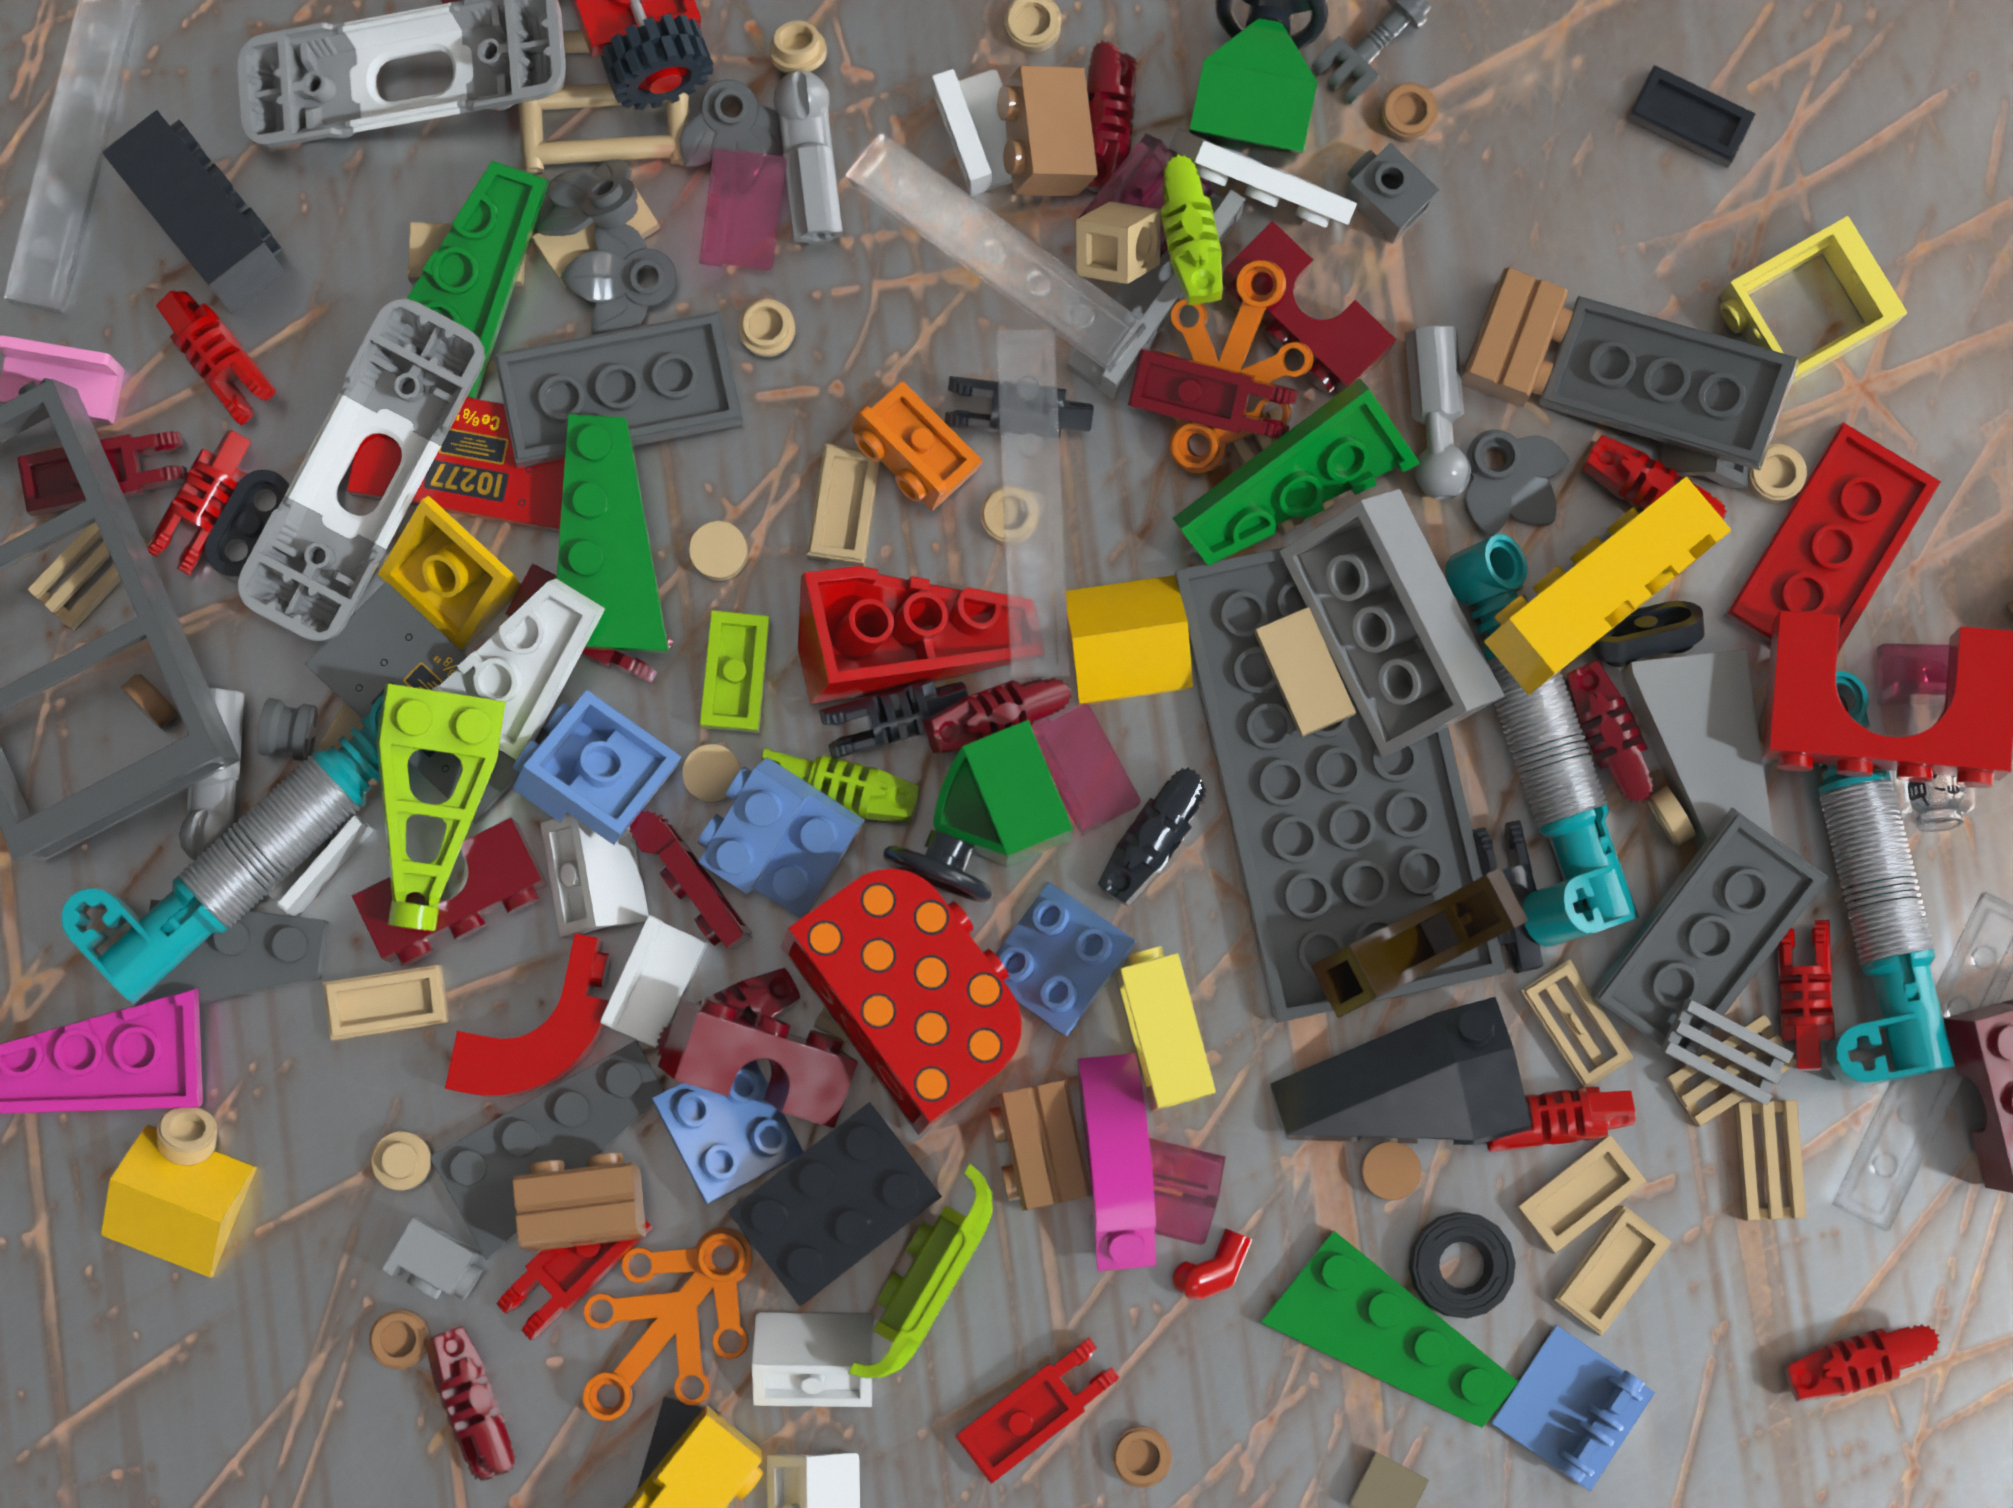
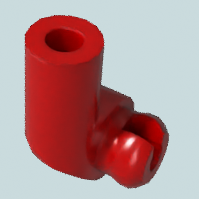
(1215, 1274)

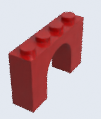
(1811, 725)

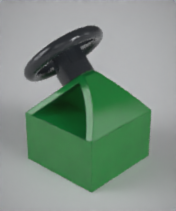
(1258, 81)
(990, 803)

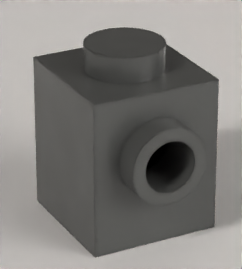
(1390, 191)

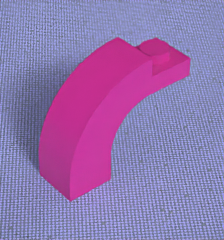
(1118, 1161)

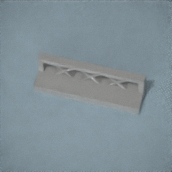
(1152, 301)

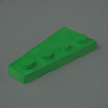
(482, 255)
(1318, 459)
(606, 536)
(1376, 1325)

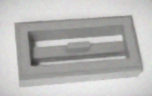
(1769, 1073)

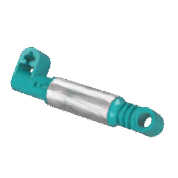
(1556, 764)
(233, 870)
(1885, 921)

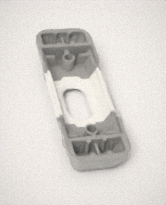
(324, 75)
(400, 384)

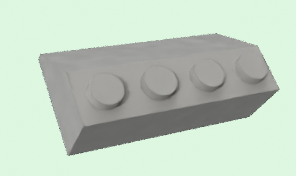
(1391, 622)

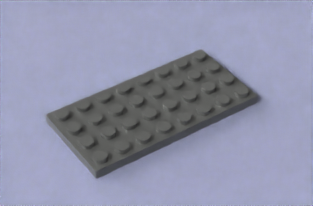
(1320, 821)

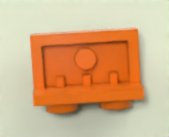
(915, 446)

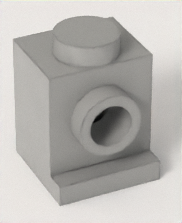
(434, 1260)

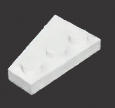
(1263, 182)
(529, 661)

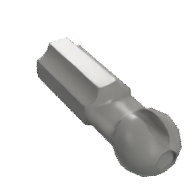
(807, 145)
(1437, 403)
(212, 800)

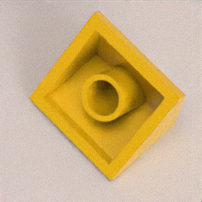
(448, 574)
(1128, 640)
(175, 1208)

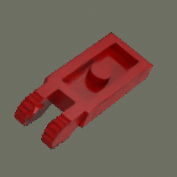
(566, 1276)
(1031, 1414)

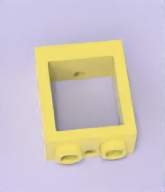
(1854, 269)
(1164, 1029)

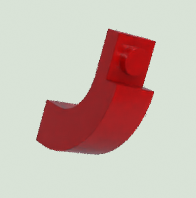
(548, 1053)

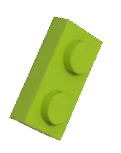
(735, 671)

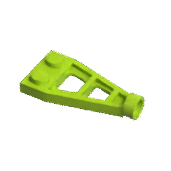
(440, 723)

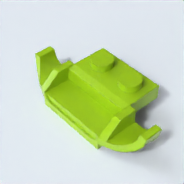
(939, 1260)

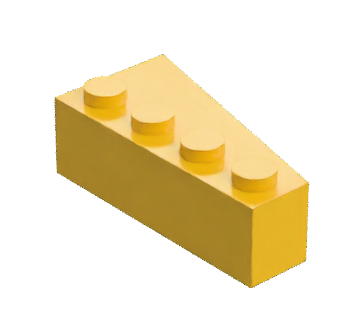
(1604, 584)
(702, 1468)

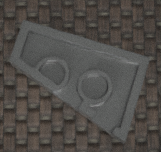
(250, 957)

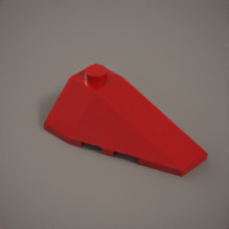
(888, 632)

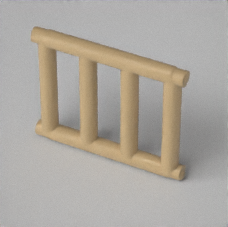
(540, 153)

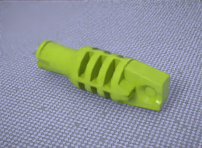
(858, 788)

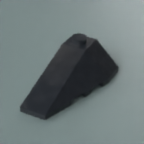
(1424, 1081)

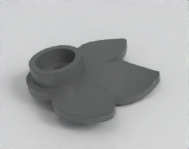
(752, 130)
(590, 197)
(611, 279)
(1516, 488)

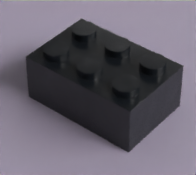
(197, 208)
(834, 1204)

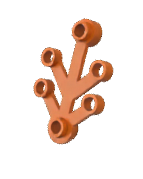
(1233, 358)
(675, 1316)

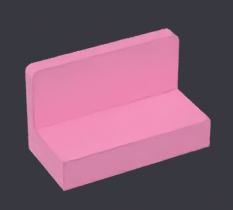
(92, 373)

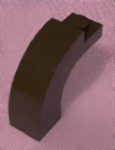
(1419, 943)

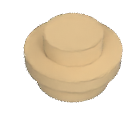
(797, 47)
(766, 327)
(401, 1160)

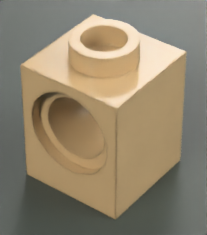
(1118, 242)

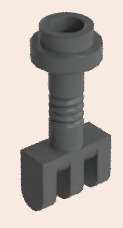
(1356, 60)

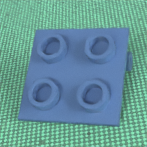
(1061, 958)
(727, 1137)
(1573, 1407)

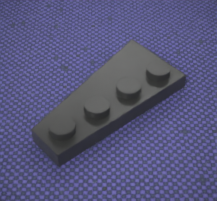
(560, 1124)

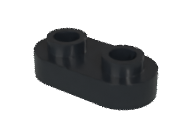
(242, 520)
(1651, 631)

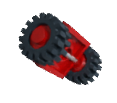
(646, 47)

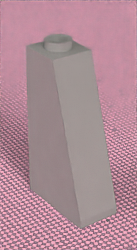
(1703, 734)

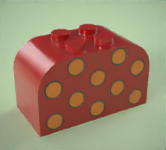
(909, 990)

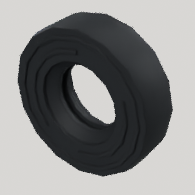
(1498, 1266)

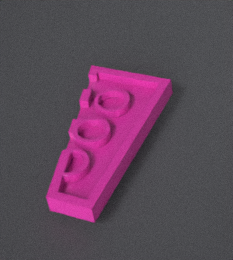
(109, 1062)

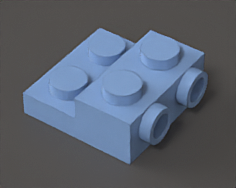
(594, 767)
(778, 837)

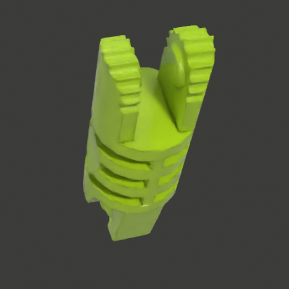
(1191, 233)

